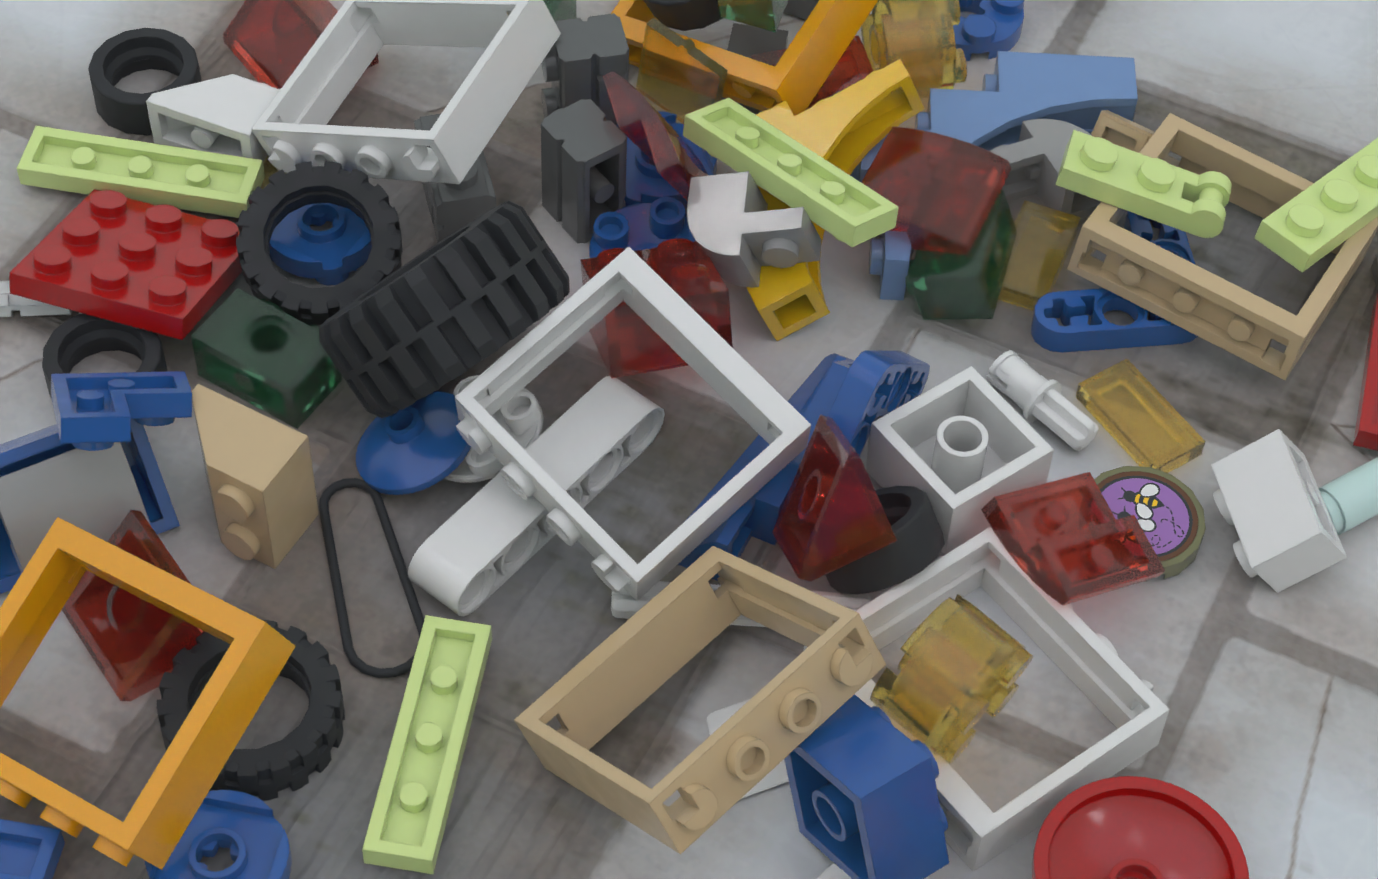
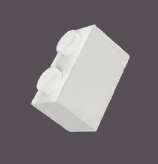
(1276, 512)

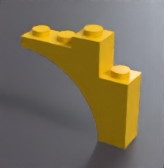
(842, 133)

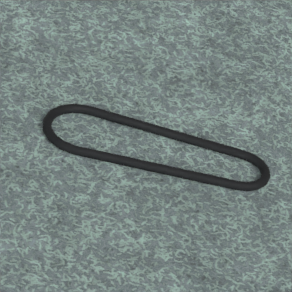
(336, 578)

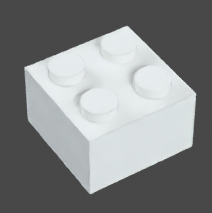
(960, 449)

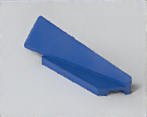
(762, 510)

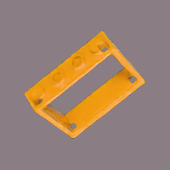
(798, 71)
(209, 730)

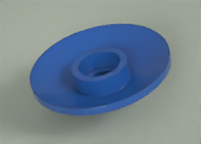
(412, 446)

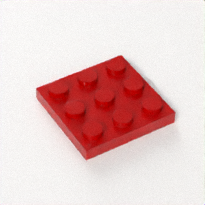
(132, 264)

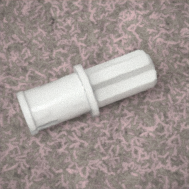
(1041, 400)

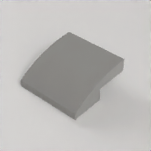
(78, 486)

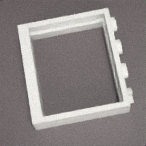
(296, 120)
(700, 346)
(1063, 636)

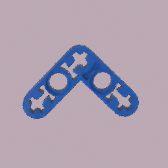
(1076, 305)
(873, 388)

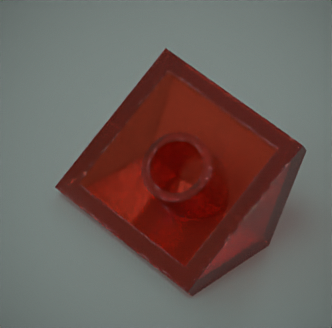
(277, 35)
(830, 508)
(122, 632)

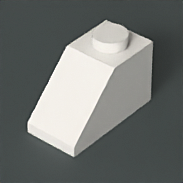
(211, 115)

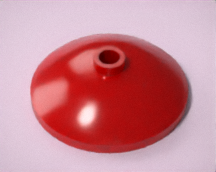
(1136, 832)

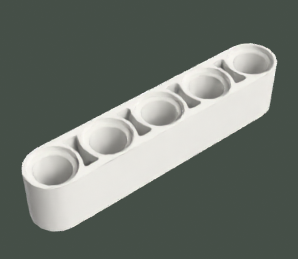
(501, 530)

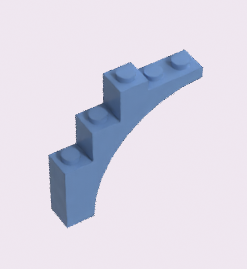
(1019, 90)

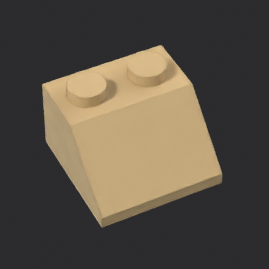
(255, 477)

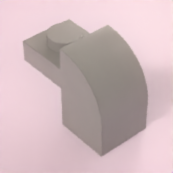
(1036, 166)
(741, 234)

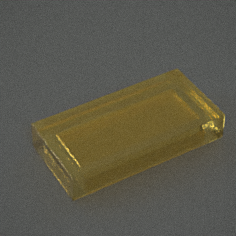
(1037, 253)
(1139, 418)

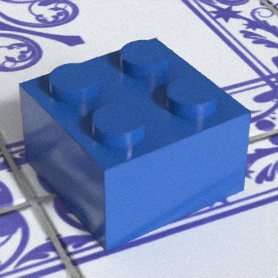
(869, 796)

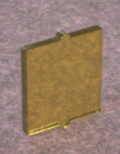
(677, 73)

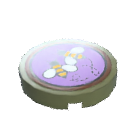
(1163, 508)

